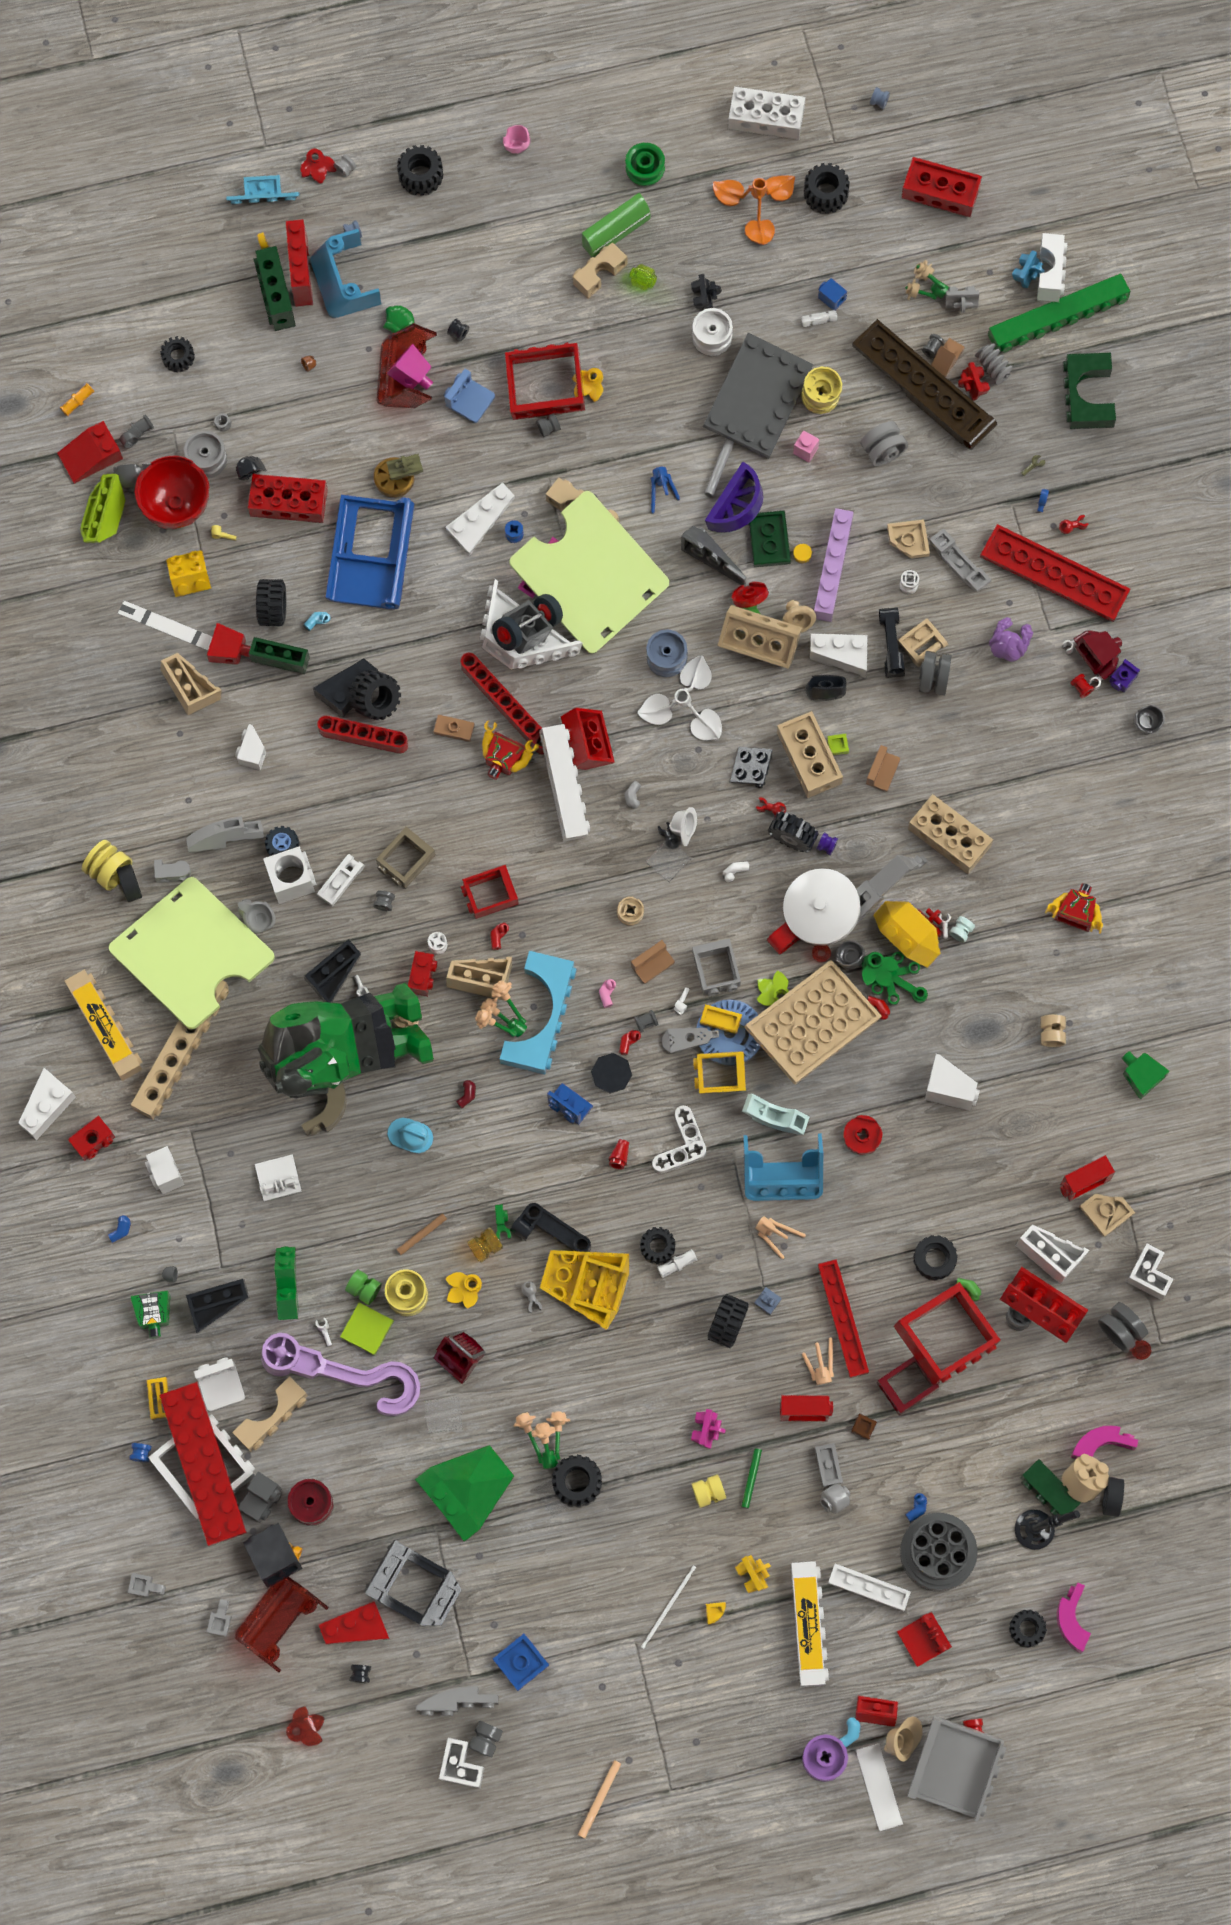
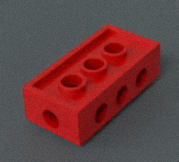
(941, 186)
(287, 487)

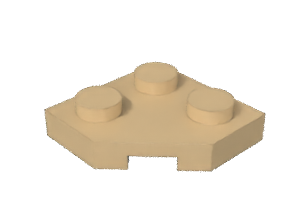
(909, 538)
(1106, 1212)

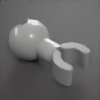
(530, 1293)

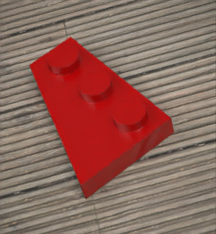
(355, 1626)

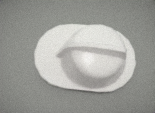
(684, 824)

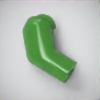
(972, 1288)

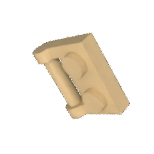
(919, 637)

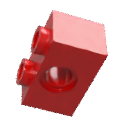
(94, 1128)

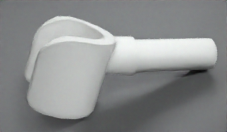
(945, 925)
(361, 989)
(680, 1007)
(324, 1331)

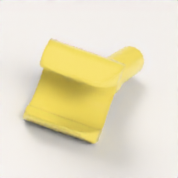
(217, 534)

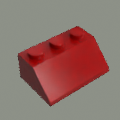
(588, 738)

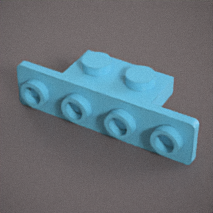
(262, 187)

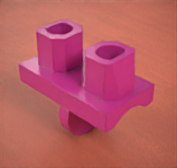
(710, 1429)

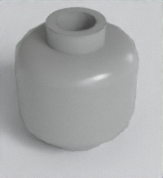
(835, 1498)

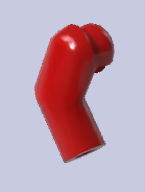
(881, 1006)

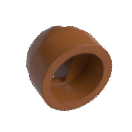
(308, 362)

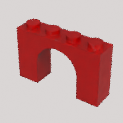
(298, 262)

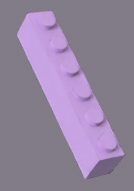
(833, 564)

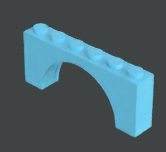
(535, 1052)

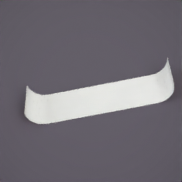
(879, 1787)

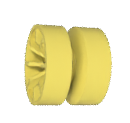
(406, 1292)

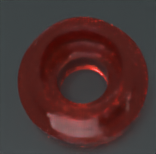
(825, 948)

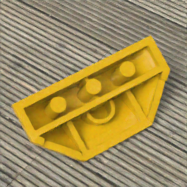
(908, 931)

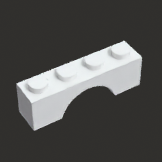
(1050, 283)

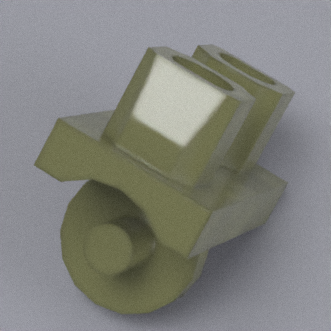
(404, 467)

